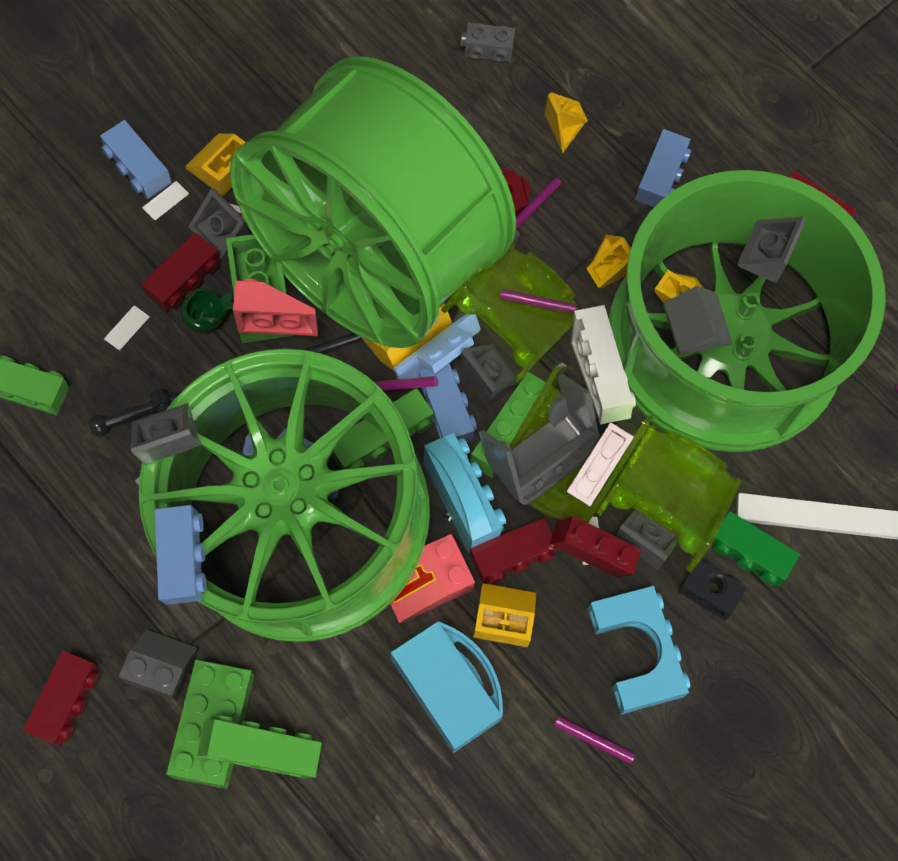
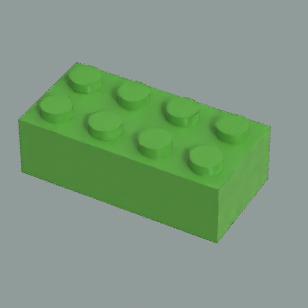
(251, 262)
(211, 692)

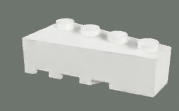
(601, 365)

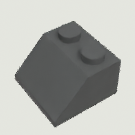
(158, 664)

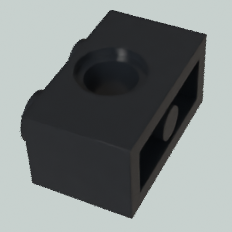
(696, 589)

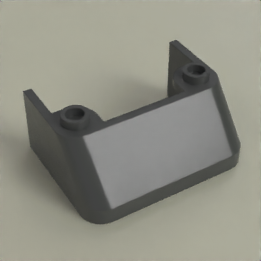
(550, 451)

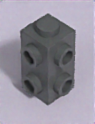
(488, 42)

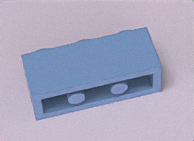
(135, 160)
(663, 168)
(449, 404)
(179, 555)

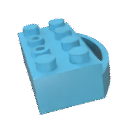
(461, 491)
(449, 684)

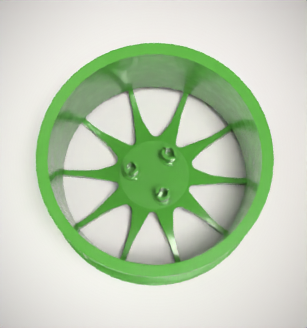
(375, 200)
(828, 256)
(288, 486)

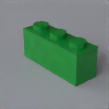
(754, 550)

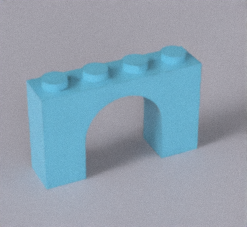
(643, 611)

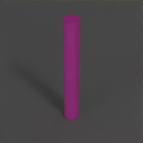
(537, 201)
(538, 301)
(407, 383)
(594, 740)

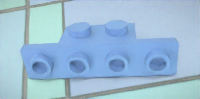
(441, 348)

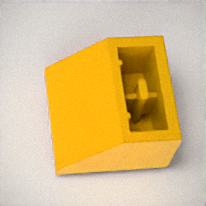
(214, 162)
(505, 615)

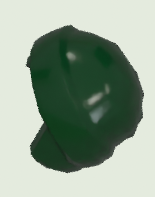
(205, 310)

